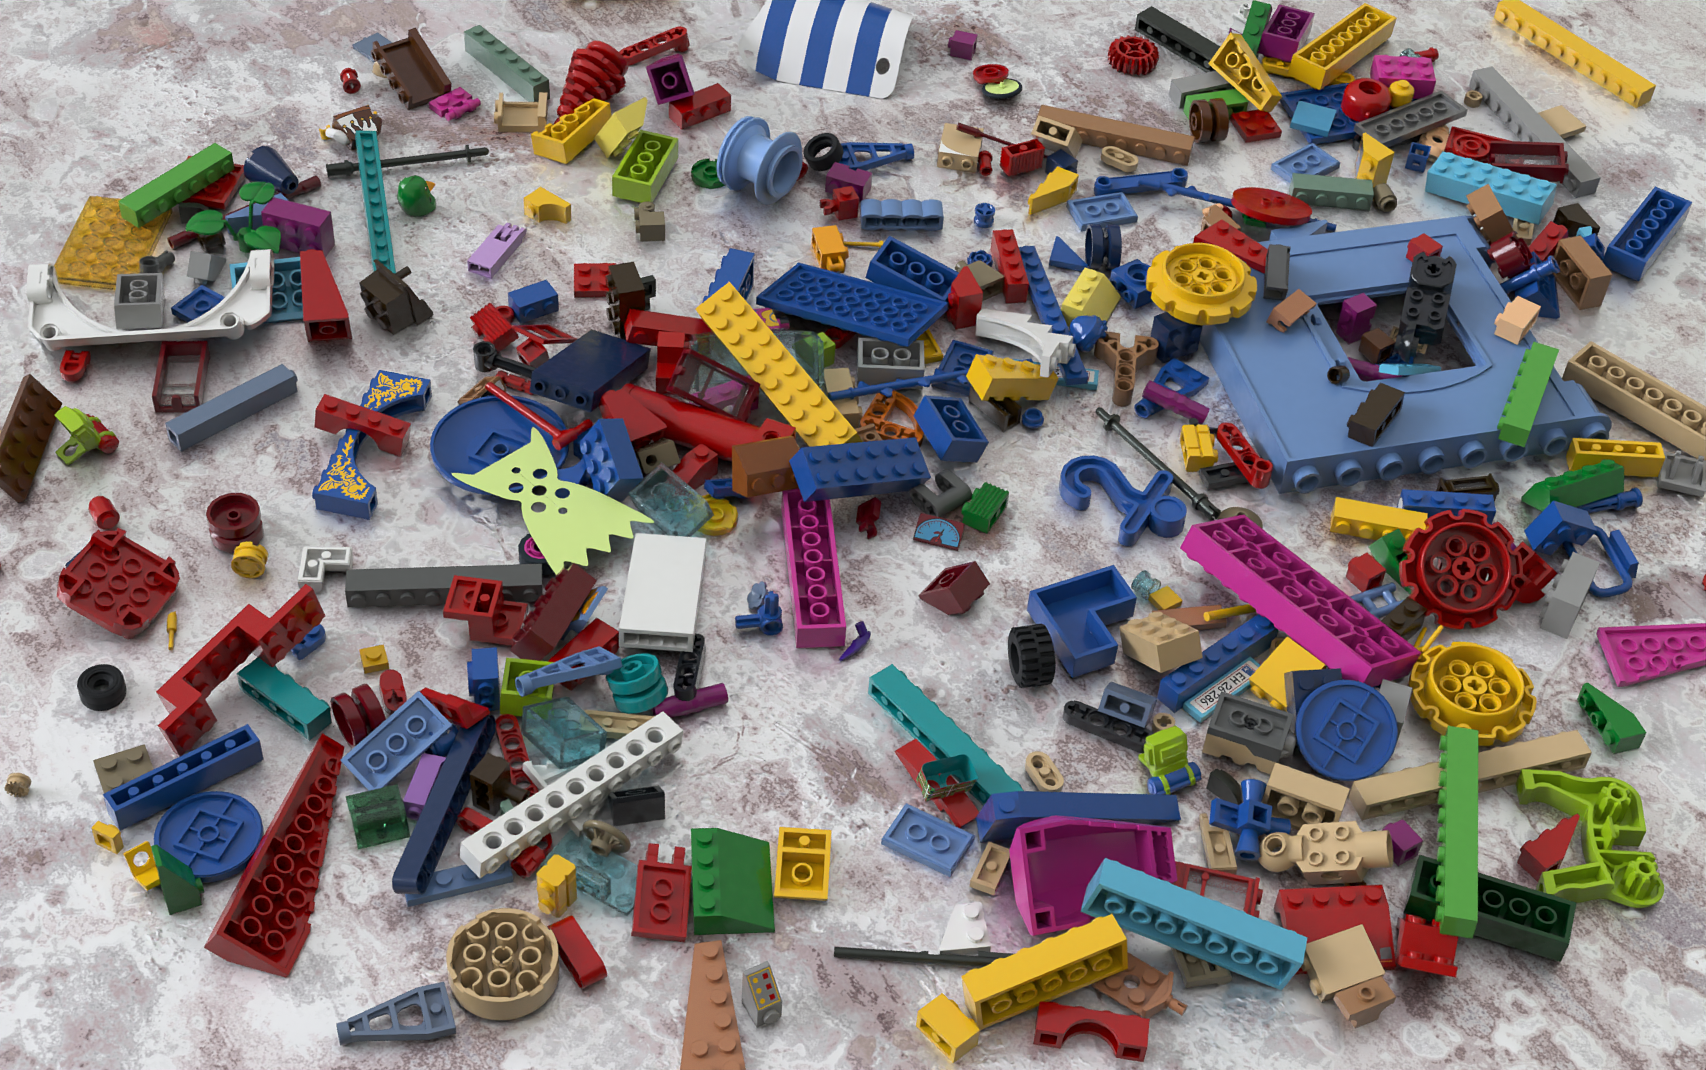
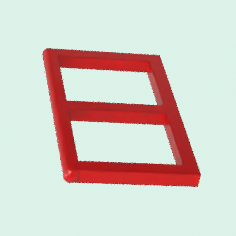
(550, 339)

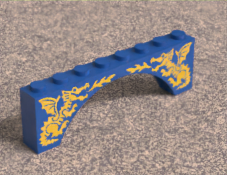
(341, 484)

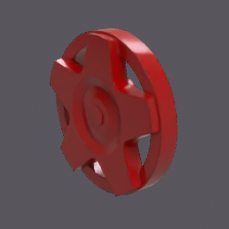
(990, 74)
(1470, 147)

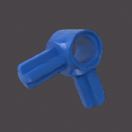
(767, 618)

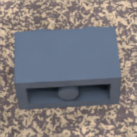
(1127, 704)

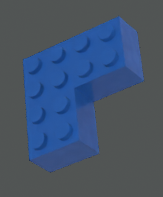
(1078, 616)

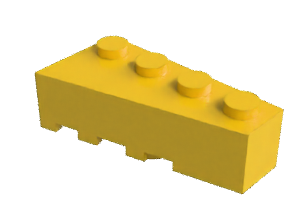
(1244, 72)
(572, 132)
(1009, 378)

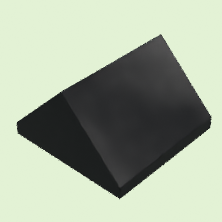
(637, 805)

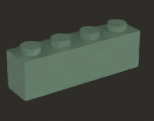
(1332, 191)

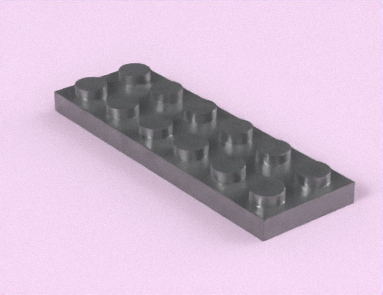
(1412, 119)

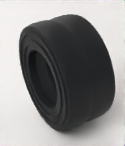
(103, 699)

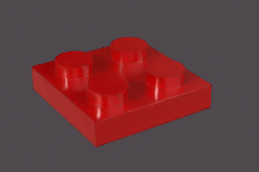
(1255, 125)
(590, 280)

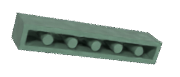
(505, 64)

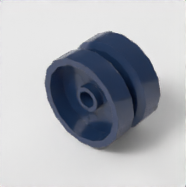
(1103, 246)

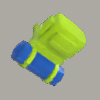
(1168, 763)

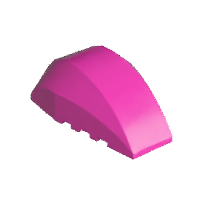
(1061, 854)

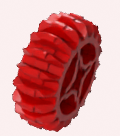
(1133, 55)

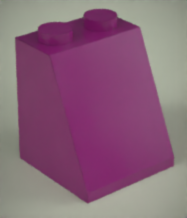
(670, 79)

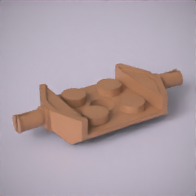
(1152, 991)

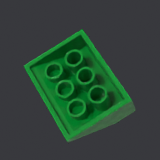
(730, 883)

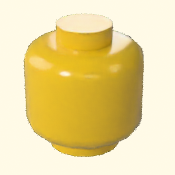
(1402, 93)

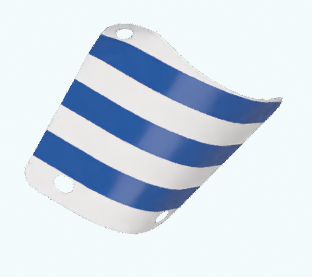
(828, 44)

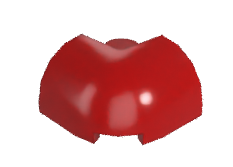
(1535, 575)

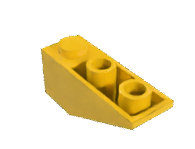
(1055, 190)

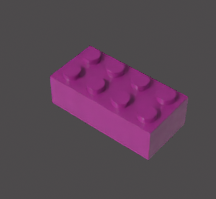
(1286, 33)

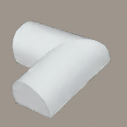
(319, 559)

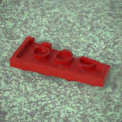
(1233, 240)

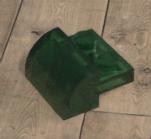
(378, 816)

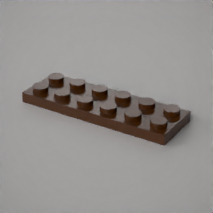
(26, 436)

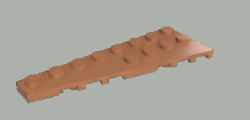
(711, 1023)

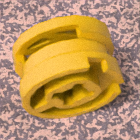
(249, 560)

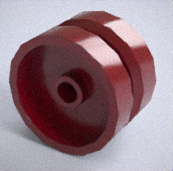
(234, 520)
(357, 714)

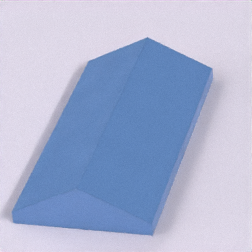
(396, 743)

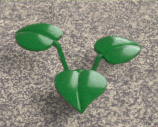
(263, 238)

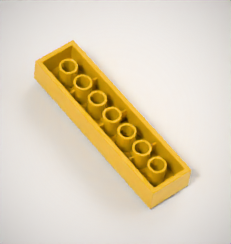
(1341, 46)

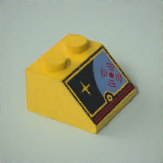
(1373, 160)

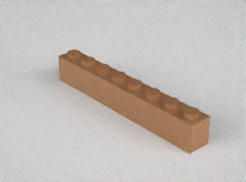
(1126, 136)

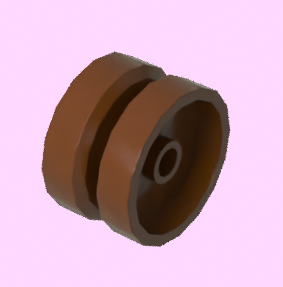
(1209, 120)

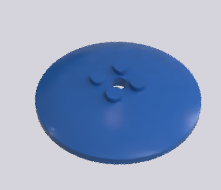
(479, 429)

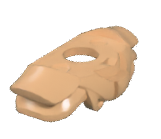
(1436, 148)

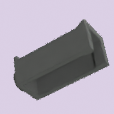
(1276, 272)

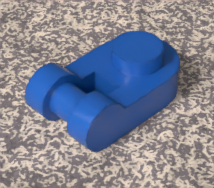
(311, 642)

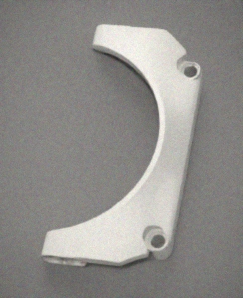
(61, 325)

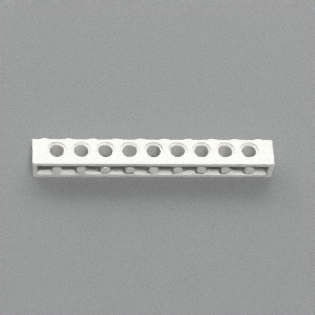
(571, 795)

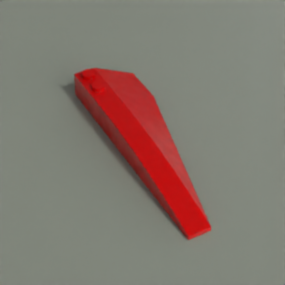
(274, 898)

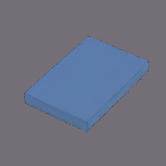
(1306, 160)
(1102, 210)
(928, 840)

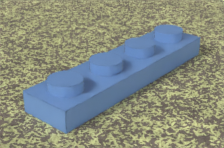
(459, 881)

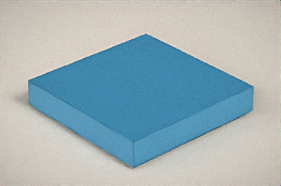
(1313, 118)

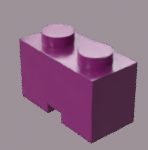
(842, 176)
(1355, 318)

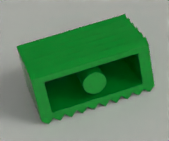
(985, 507)

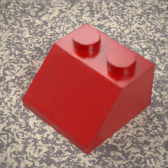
(964, 300)

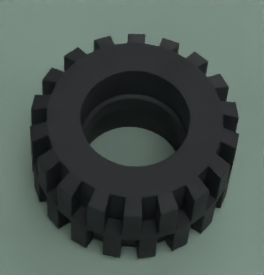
(1031, 655)

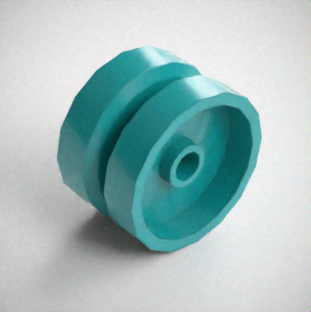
(638, 684)

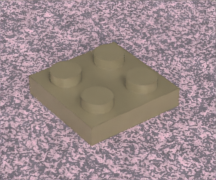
(122, 767)

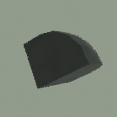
(188, 210)
(1225, 787)

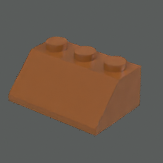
(763, 466)

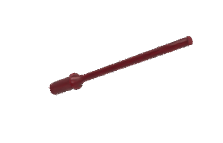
(977, 133)

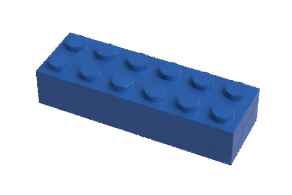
(1646, 233)
(859, 469)

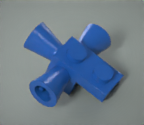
(1248, 819)

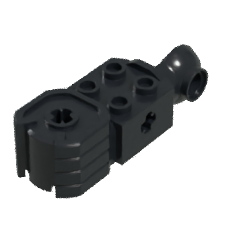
(1425, 304)

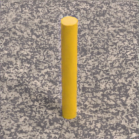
(1229, 612)

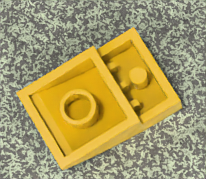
(803, 864)

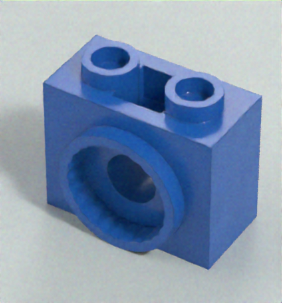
(1131, 283)
(484, 678)

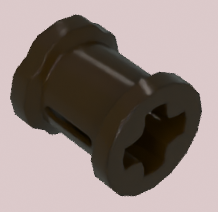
(209, 241)

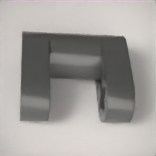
(954, 494)

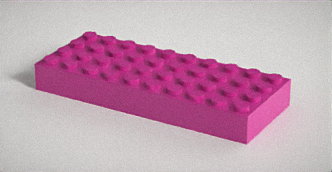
(1299, 600)

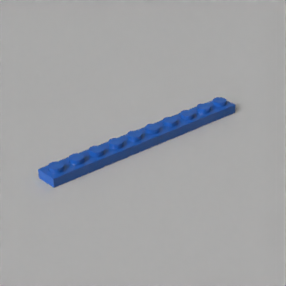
(1050, 312)

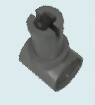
(153, 264)

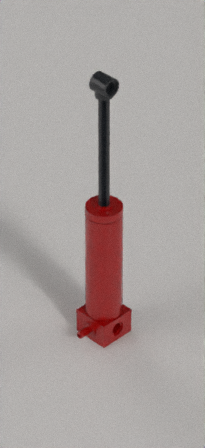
(685, 422)

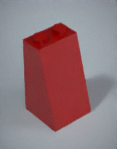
(323, 306)

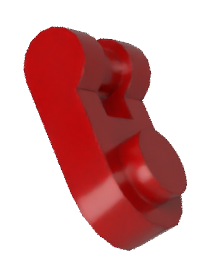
(74, 365)

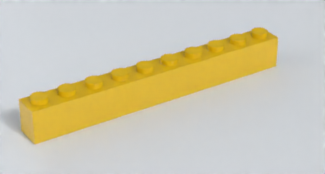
(1575, 52)

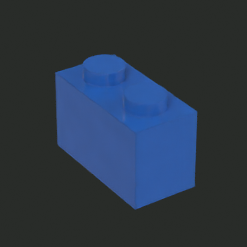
(533, 301)

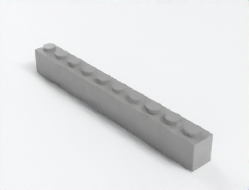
(1531, 127)

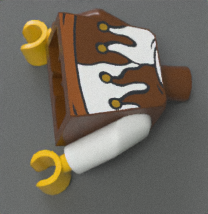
(347, 123)

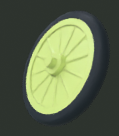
(1003, 90)

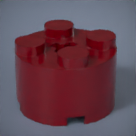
(1510, 255)

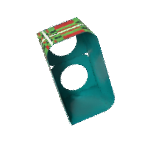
(958, 765)

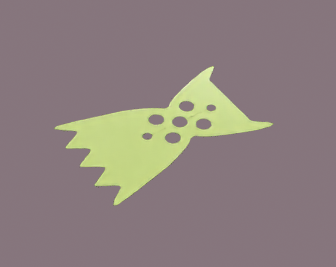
(558, 536)

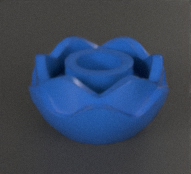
(980, 255)

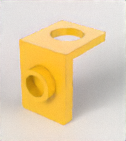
(146, 874)

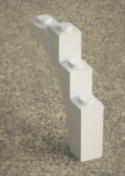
(1032, 337)

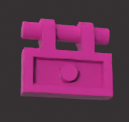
(454, 104)

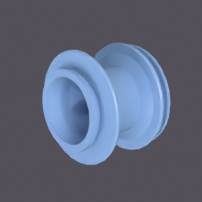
(753, 157)

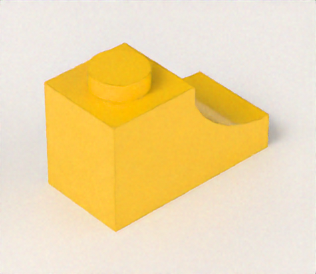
(544, 205)

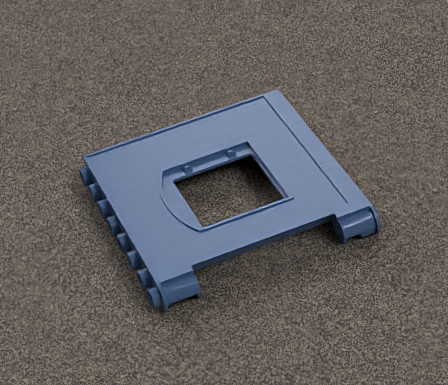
(1445, 416)

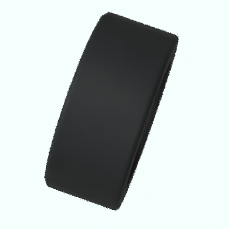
(818, 143)

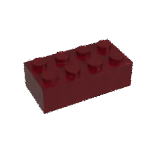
(552, 613)

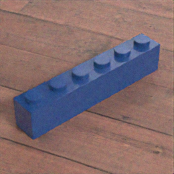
(1218, 659)
(183, 777)

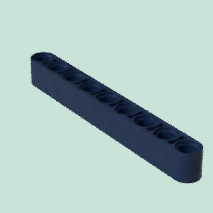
(442, 808)

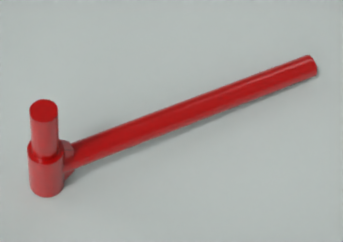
(560, 438)

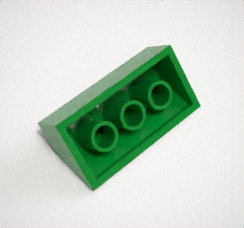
(1578, 486)

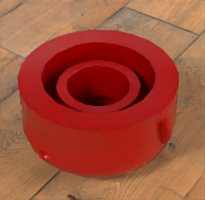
(1365, 99)

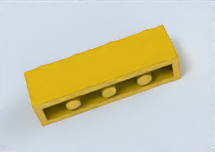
(1635, 456)
(1373, 520)

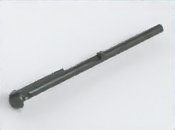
(981, 960)

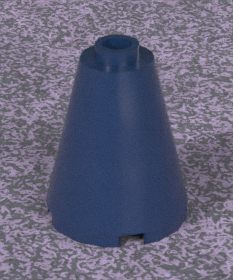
(268, 166)

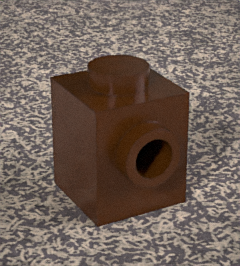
(1376, 346)

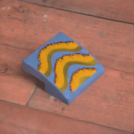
(585, 610)

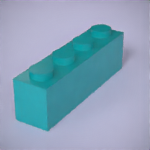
(285, 698)

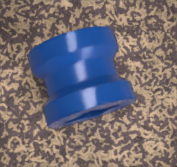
(984, 215)

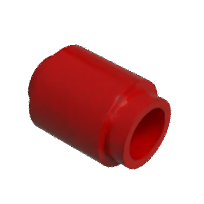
(103, 512)

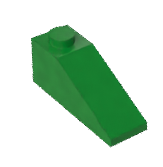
(177, 882)

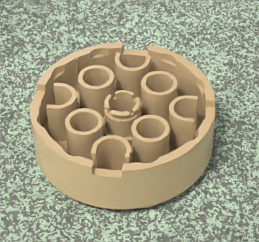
(503, 964)

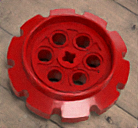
(1497, 558)

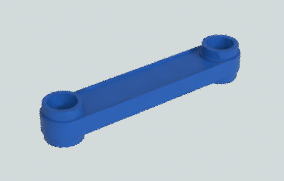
(1129, 184)

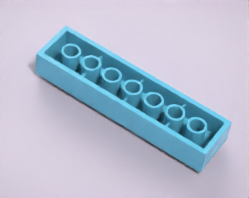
(1195, 924)

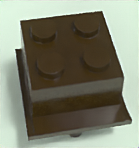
(392, 300)

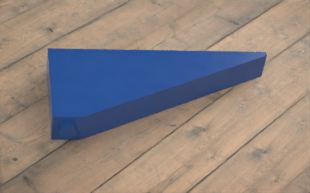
(1009, 810)

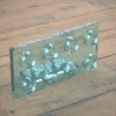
(603, 878)

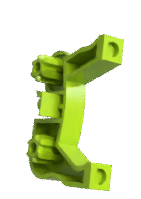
(1609, 816)

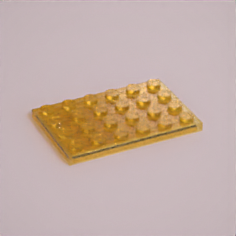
(106, 245)

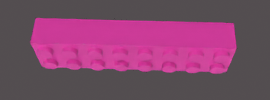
(813, 572)

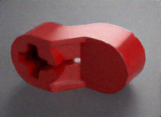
(394, 699)

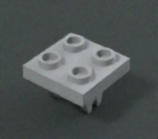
(1683, 474)

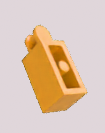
(829, 248)

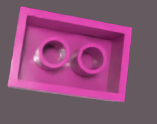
(1415, 70)

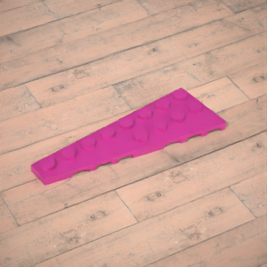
(1652, 650)

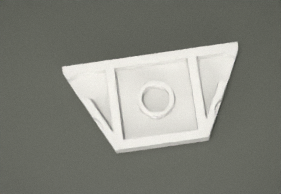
(545, 775)

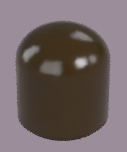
(1340, 370)

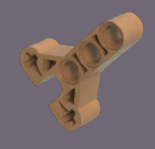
(1125, 362)

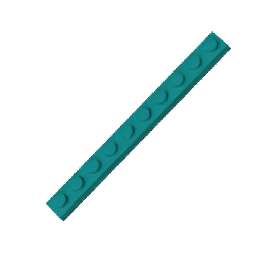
(374, 199)

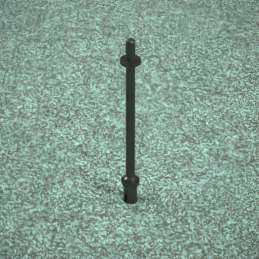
(347, 168)
(1199, 501)

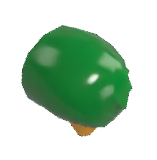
(415, 196)

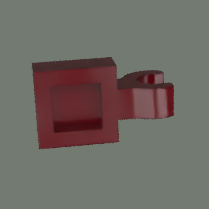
(866, 516)

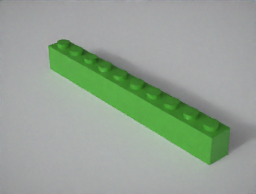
(1458, 833)

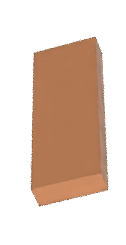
(1195, 617)

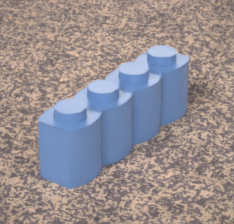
(905, 214)

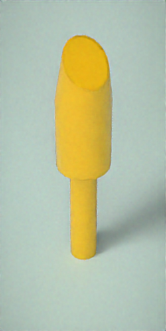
(171, 628)

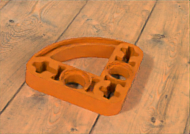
(880, 421)

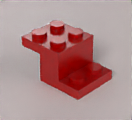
(484, 608)
(1424, 948)

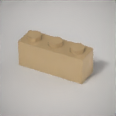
(838, 380)

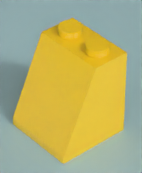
(1269, 677)

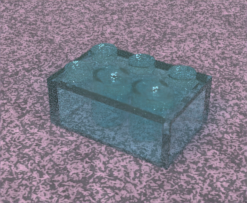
(670, 503)
(562, 732)

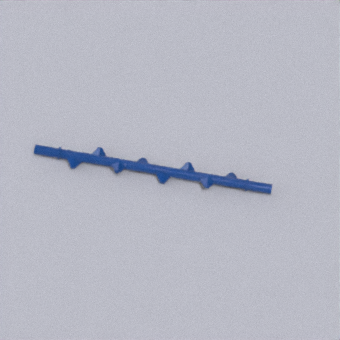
(1192, 192)
(887, 388)

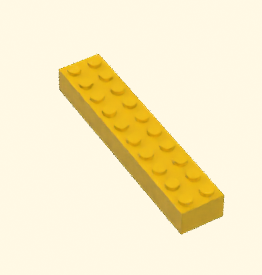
(775, 369)

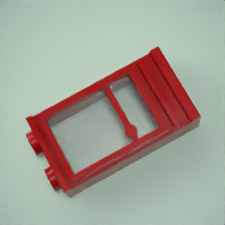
(1227, 888)

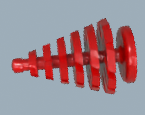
(592, 74)

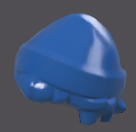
(1087, 331)

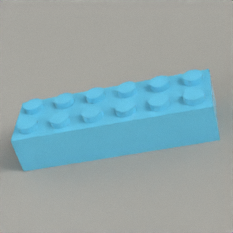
(1517, 193)

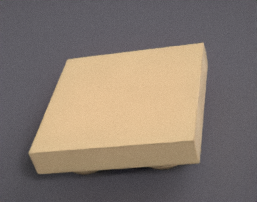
(1563, 121)

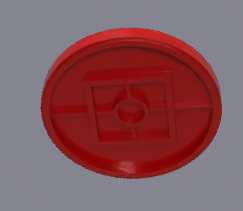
(1271, 206)

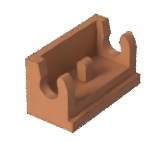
(1290, 310)

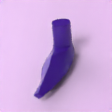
(859, 642)

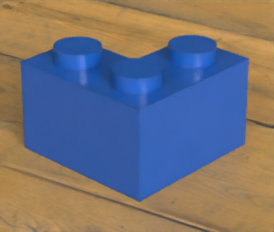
(1559, 524)

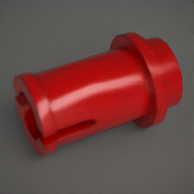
(1430, 53)
(984, 160)

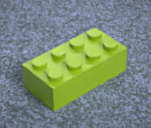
(645, 167)

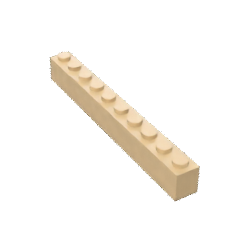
(1496, 769)

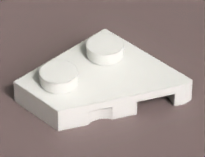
(966, 931)

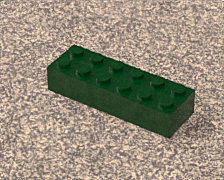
(1505, 911)

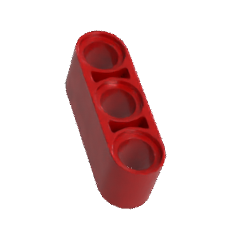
(578, 952)

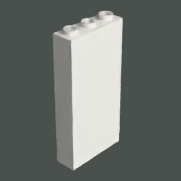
(663, 592)

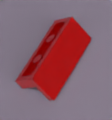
(455, 709)

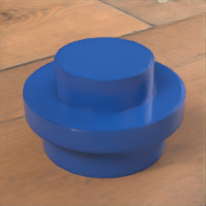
(1032, 418)

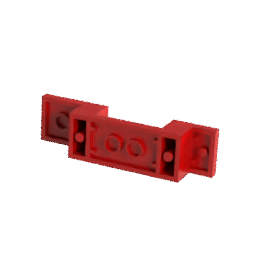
(245, 634)

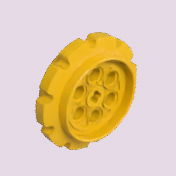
(1201, 284)
(1472, 690)

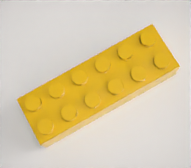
(1045, 971)

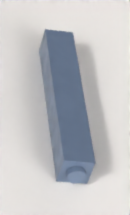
(231, 407)

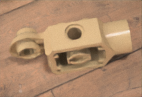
(1328, 852)

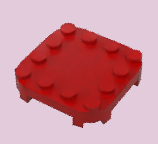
(118, 583)

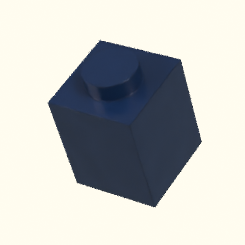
(1061, 159)

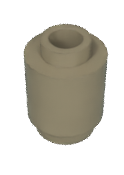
(1384, 197)

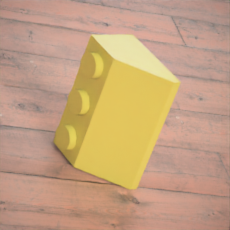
(621, 128)
(1090, 296)

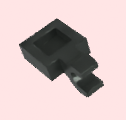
(649, 284)

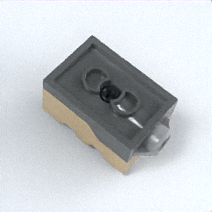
(1249, 732)

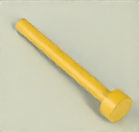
(874, 244)

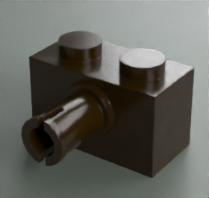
(493, 784)

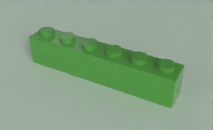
(176, 185)
(1528, 394)

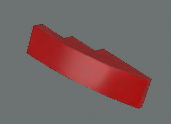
(957, 806)

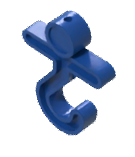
(1149, 508)

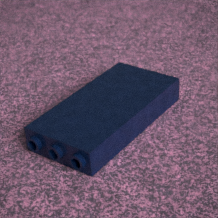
(589, 369)

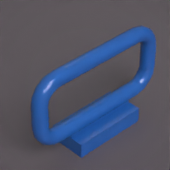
(1621, 557)

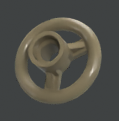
(605, 838)

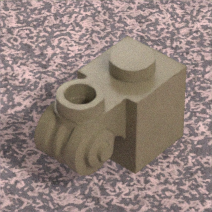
(650, 223)

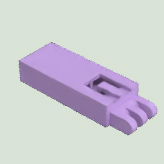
(496, 250)

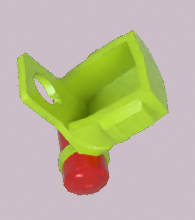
(86, 432)

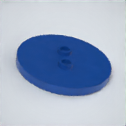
(1346, 730)
(211, 834)

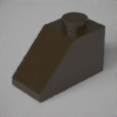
(1573, 218)

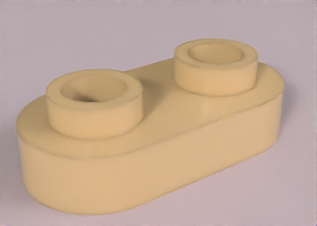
(1119, 159)
(1046, 774)

